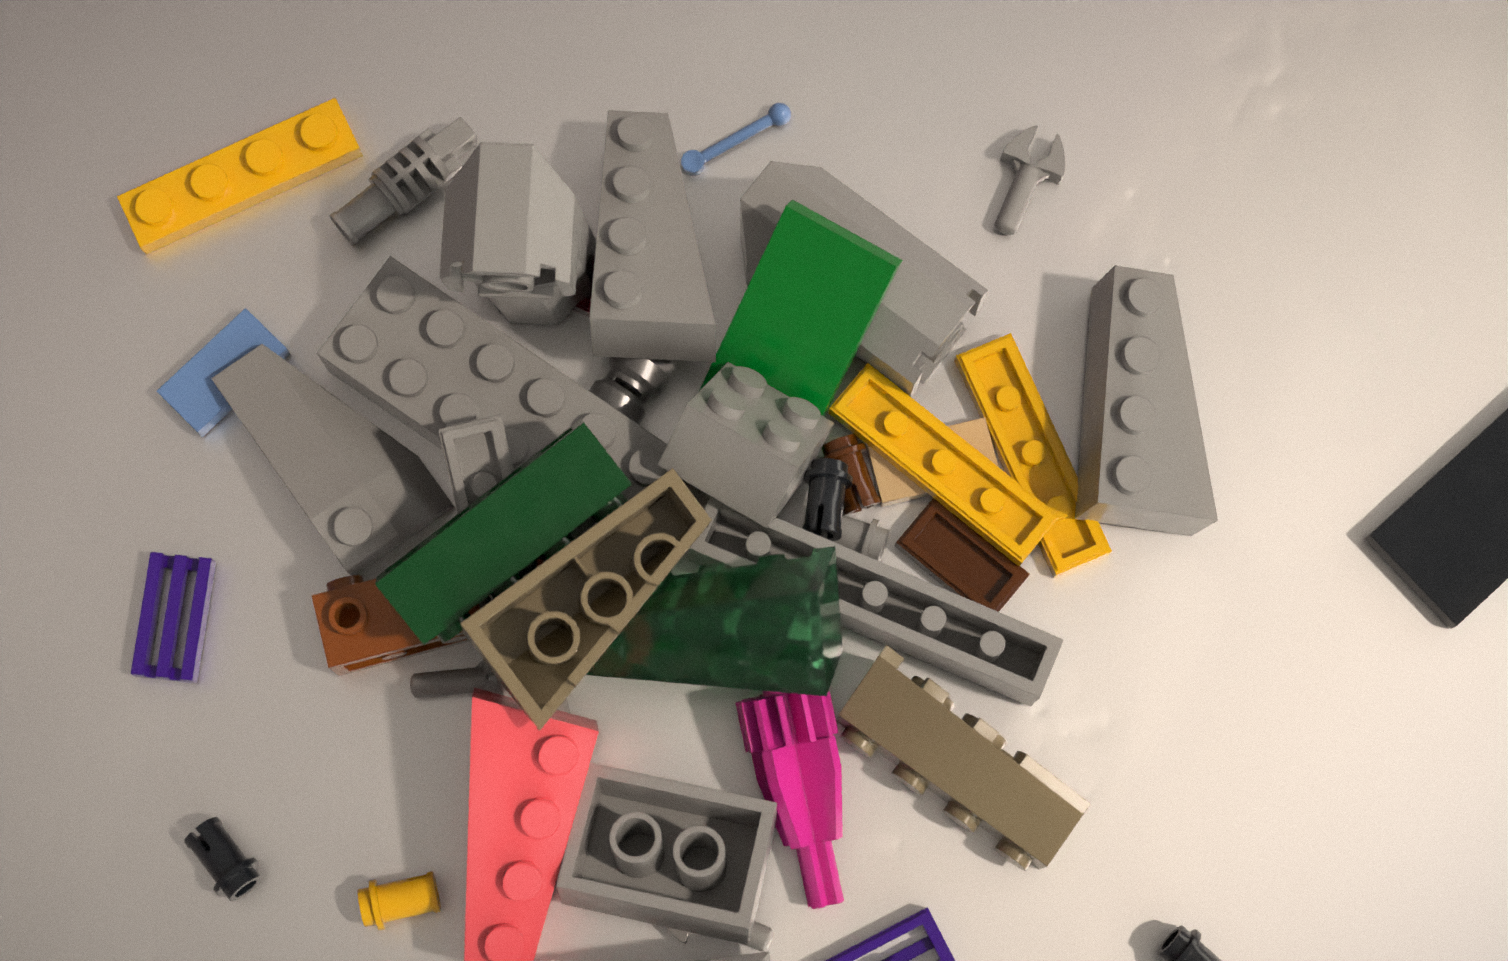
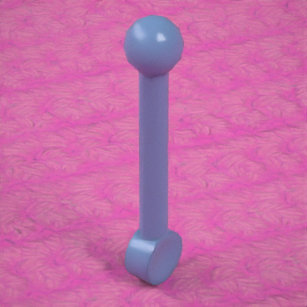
(694, 161)

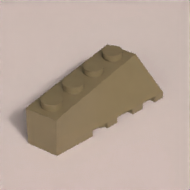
(572, 607)
(960, 763)

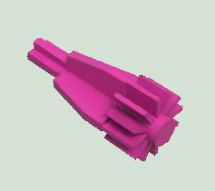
(802, 773)

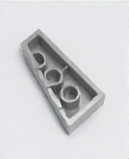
(647, 262)
(1140, 412)

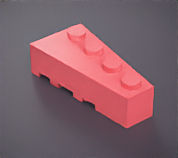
(518, 821)

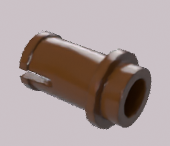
(850, 452)

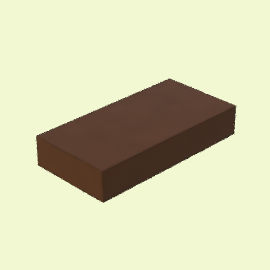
(960, 558)

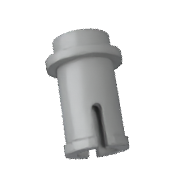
(863, 537)

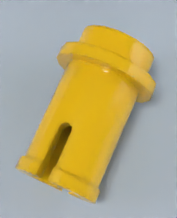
(398, 899)

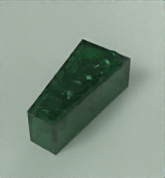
(737, 628)

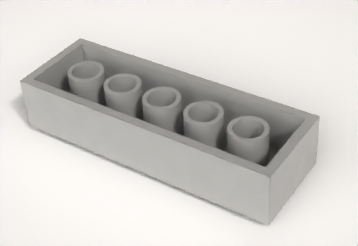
(447, 366)

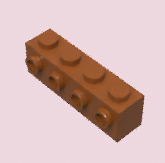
(365, 630)

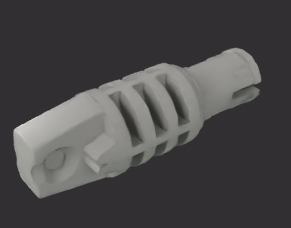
(406, 179)

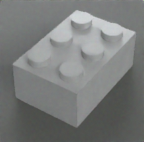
(668, 853)

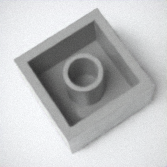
(746, 443)

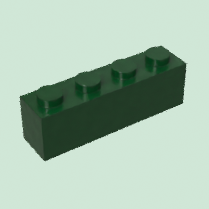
(503, 533)

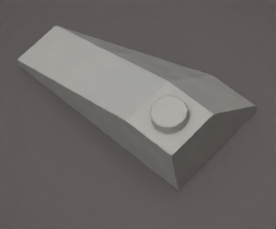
(341, 468)

